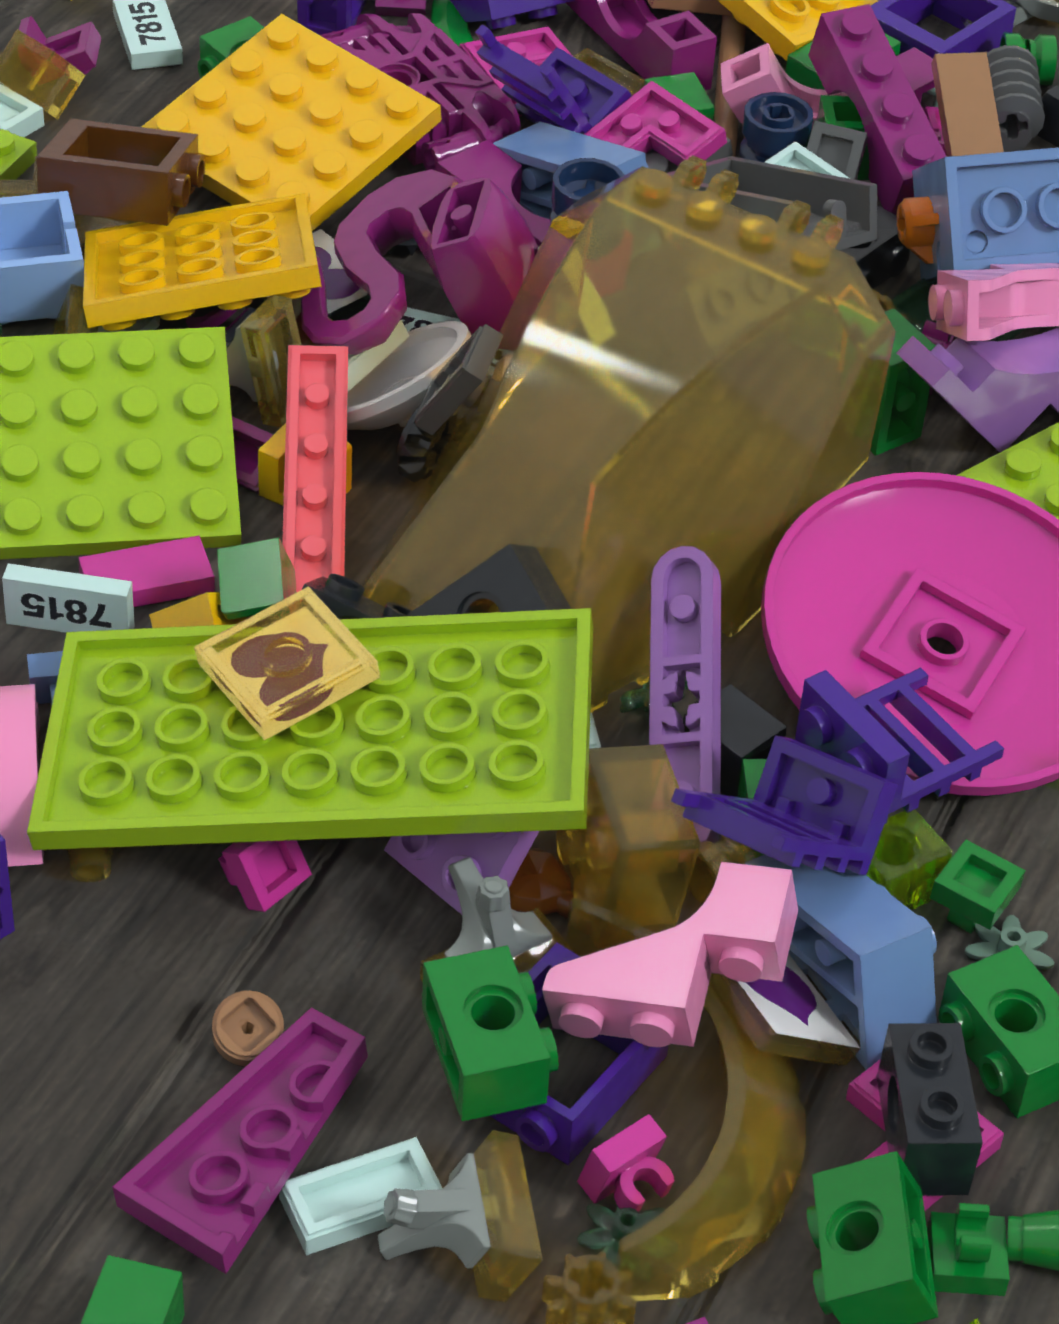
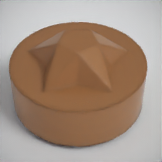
(245, 1026)

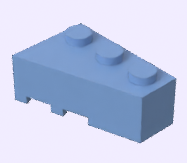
(546, 147)
(862, 952)

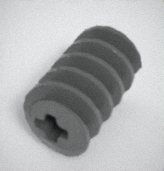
(1016, 95)

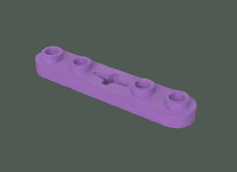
(688, 644)

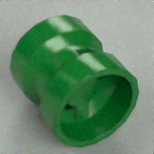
(1042, 48)

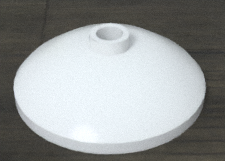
(402, 378)

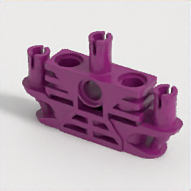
(440, 70)

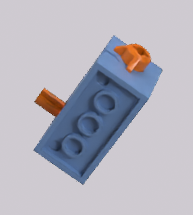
(983, 211)

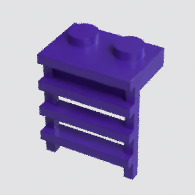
(557, 91)
(876, 741)
(803, 810)

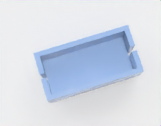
(37, 255)

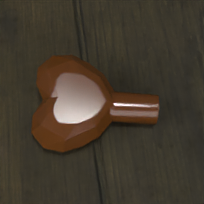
(541, 884)

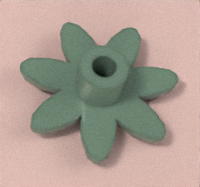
(1010, 935)

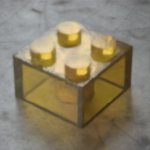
(635, 841)

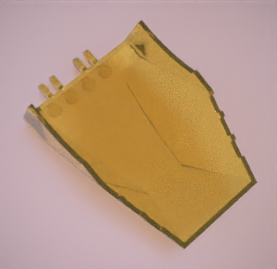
(650, 395)

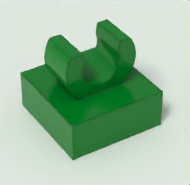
(976, 886)
(969, 1251)

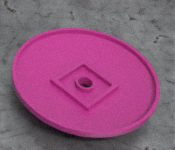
(919, 560)

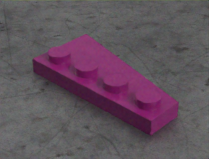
(239, 1148)

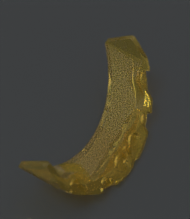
(750, 1169)

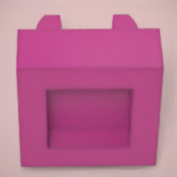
(264, 870)
(627, 1159)

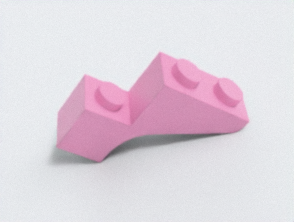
(995, 300)
(660, 981)

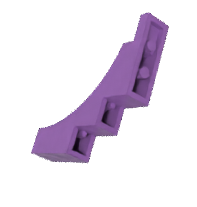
(992, 383)

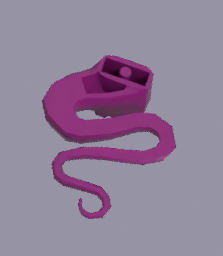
(465, 232)

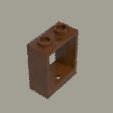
(122, 170)

